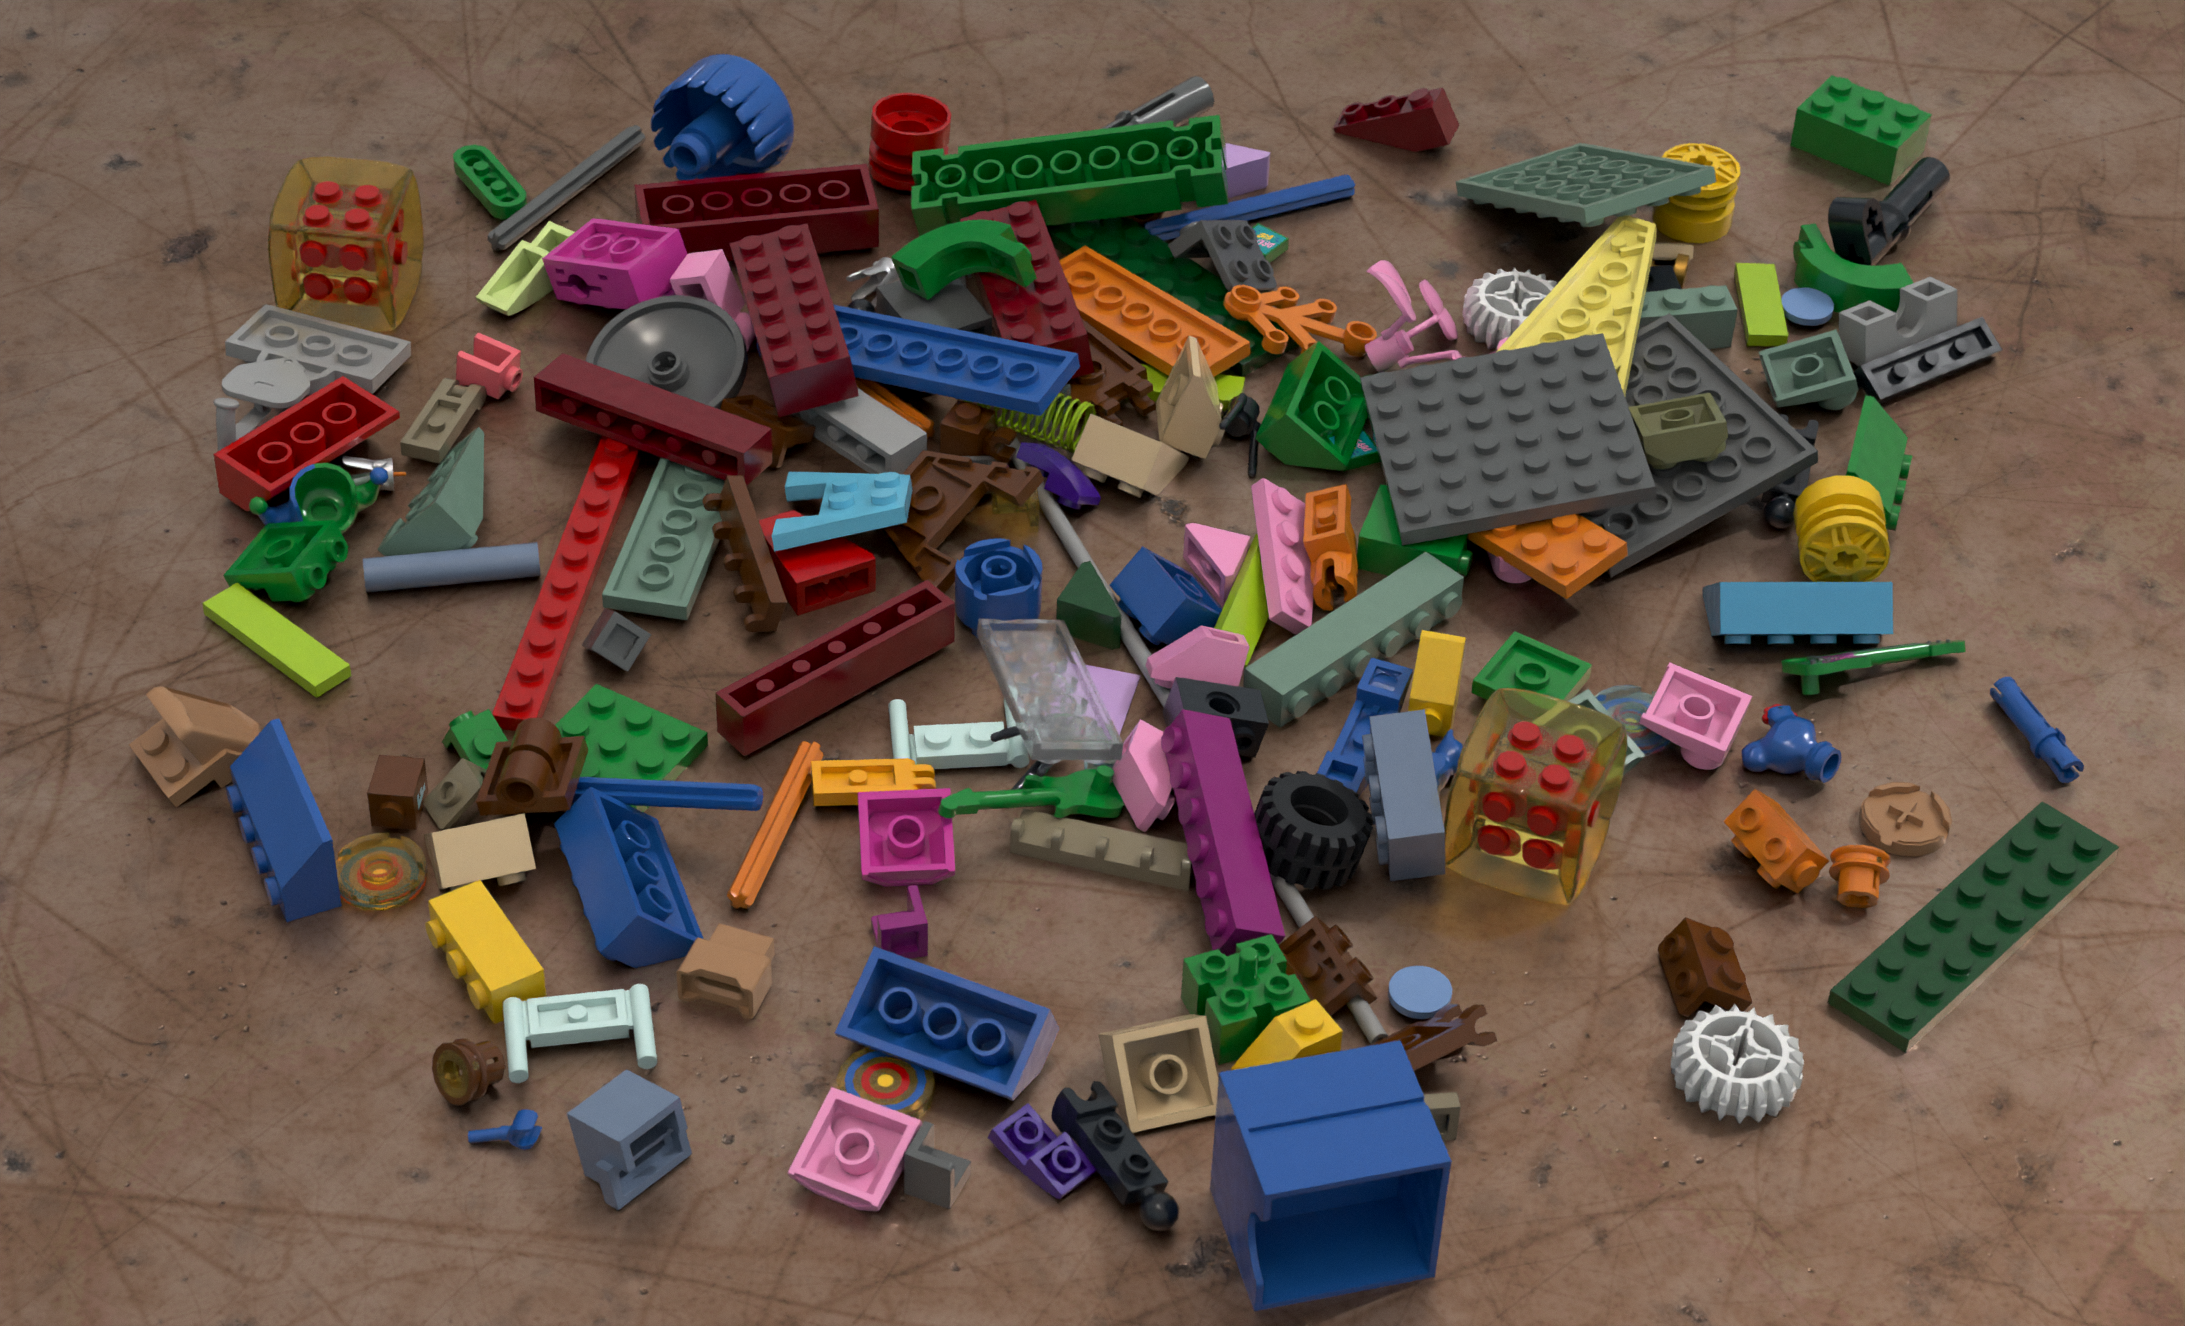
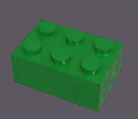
(1860, 129)

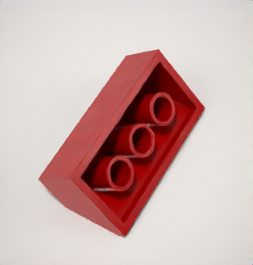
(301, 436)

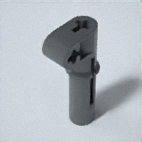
(1177, 104)

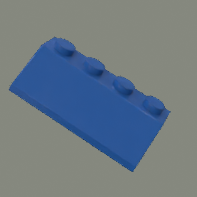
(284, 826)
(626, 881)
(948, 1024)

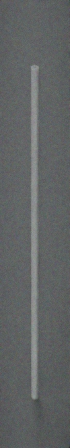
(1288, 893)

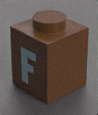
(397, 792)

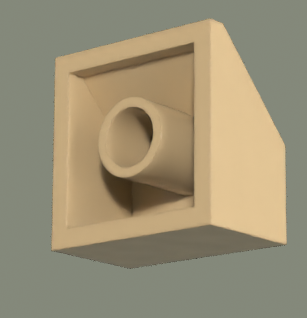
(1190, 404)
(1127, 457)
(481, 852)
(1161, 1071)

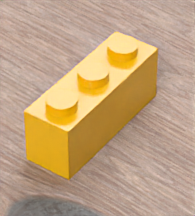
(484, 949)

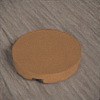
(1905, 819)

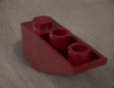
(1405, 122)

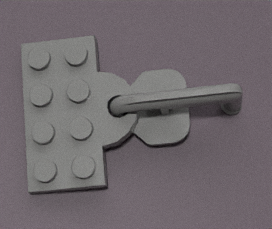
(294, 358)

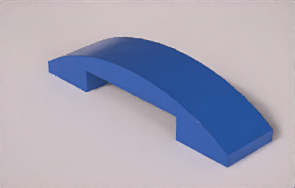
(1378, 693)

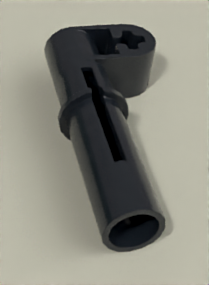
(1869, 228)

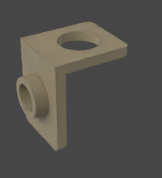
(455, 793)

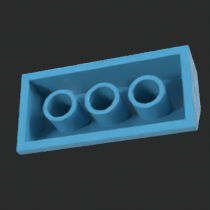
(1799, 609)

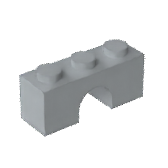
(1874, 331)

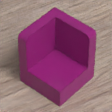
(903, 931)

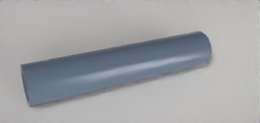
(451, 567)

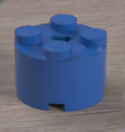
(997, 583)

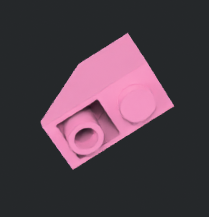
(1201, 655)
(1144, 776)

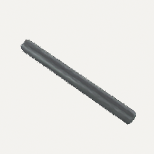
(566, 188)

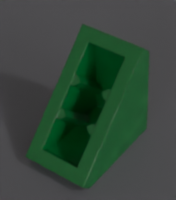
(1089, 609)

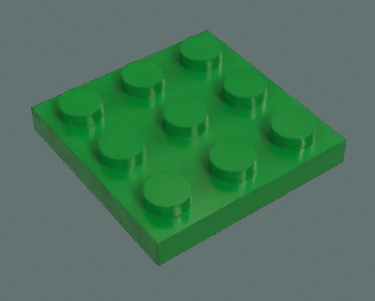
(630, 738)

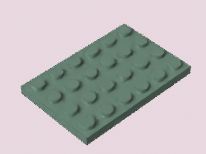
(1586, 183)

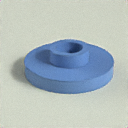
(1807, 306)
(1419, 991)

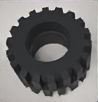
(1312, 829)

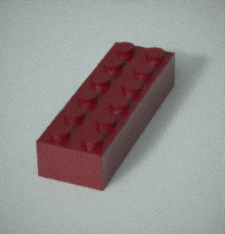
(723, 210)
(1046, 308)
(794, 320)

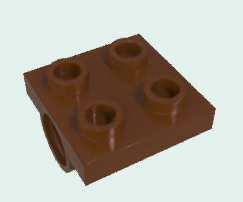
(532, 771)

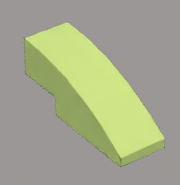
(523, 275)

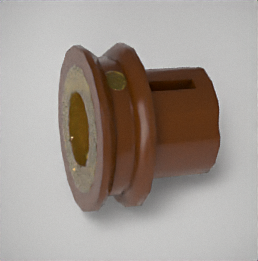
(471, 1060)

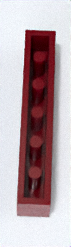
(652, 419)
(835, 667)

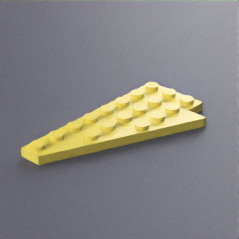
(1598, 295)

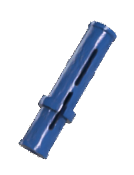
(2043, 739)

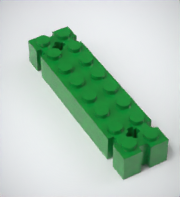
(1076, 174)

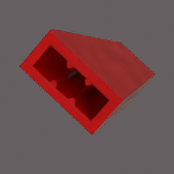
(820, 571)

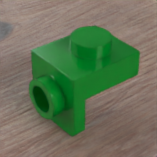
(474, 736)

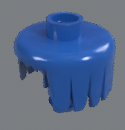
(723, 120)

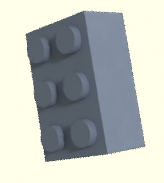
(1404, 795)

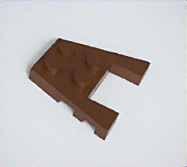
(942, 495)

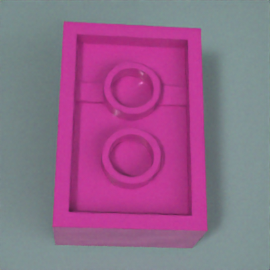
(615, 263)

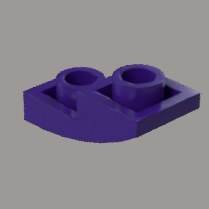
(1061, 474)
(1039, 1154)

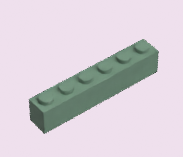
(1343, 642)

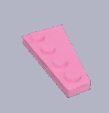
(1283, 556)

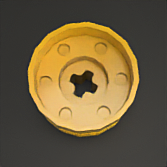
(1706, 214)
(1841, 530)

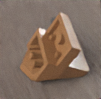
(192, 742)

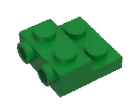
(290, 559)

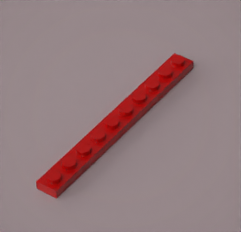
(567, 584)

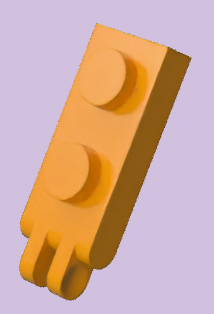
(841, 780)

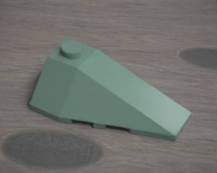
(448, 508)

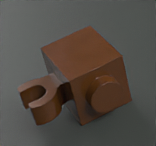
(971, 432)

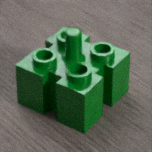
(1239, 993)

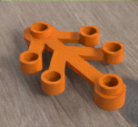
(1250, 305)

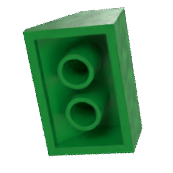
(1314, 401)
(1880, 457)

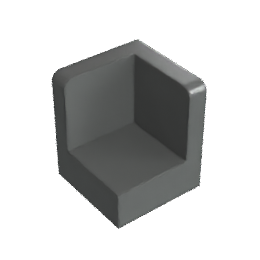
(616, 639)
(932, 1172)

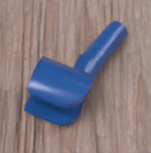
(520, 1134)

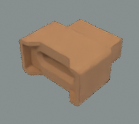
(728, 969)

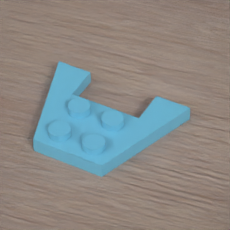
(848, 507)

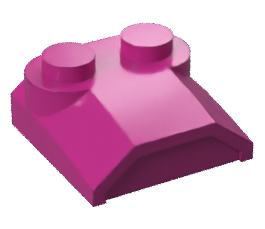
(905, 837)

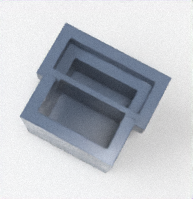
(629, 1136)

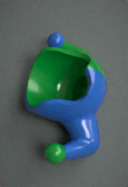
(323, 493)

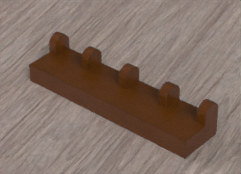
(749, 555)

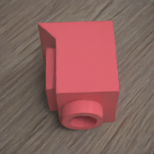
(490, 366)

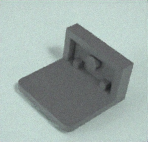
(1232, 249)

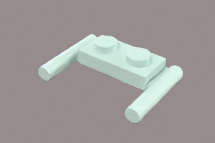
(955, 744)
(578, 1020)

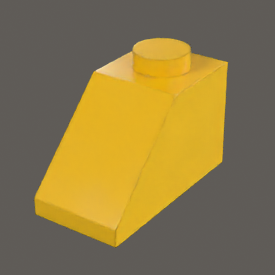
(1437, 679)
(1294, 1035)

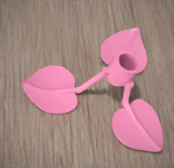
(1394, 346)

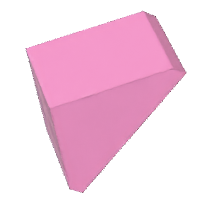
(1215, 557)

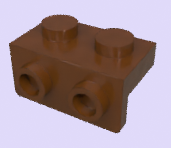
(1703, 968)

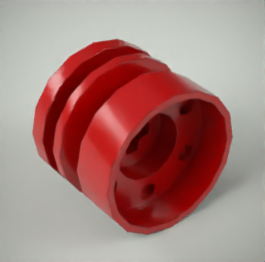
(900, 127)

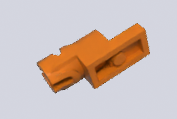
(1330, 544)

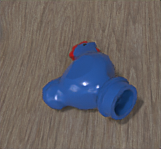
(1791, 747)

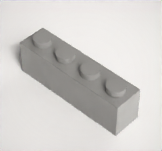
(867, 433)

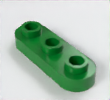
(489, 181)

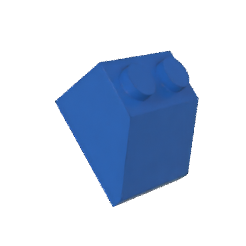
(1163, 598)

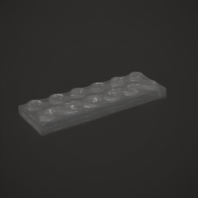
(1049, 691)

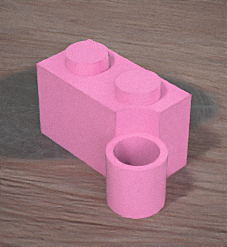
(711, 279)

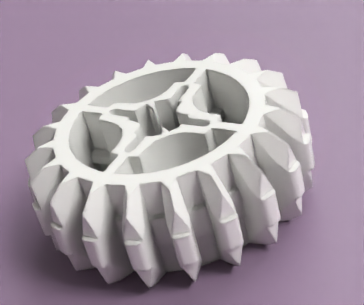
(1501, 303)
(1766, 1068)

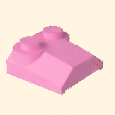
(1696, 715)
(854, 1151)

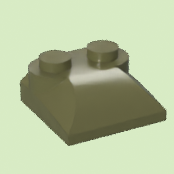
(1680, 430)

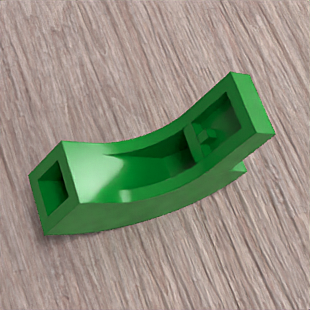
(959, 250)
(1843, 280)

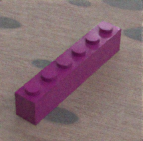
(1220, 831)

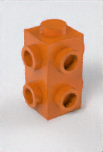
(1776, 842)

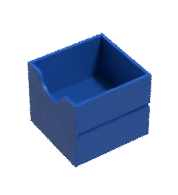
(1328, 1175)

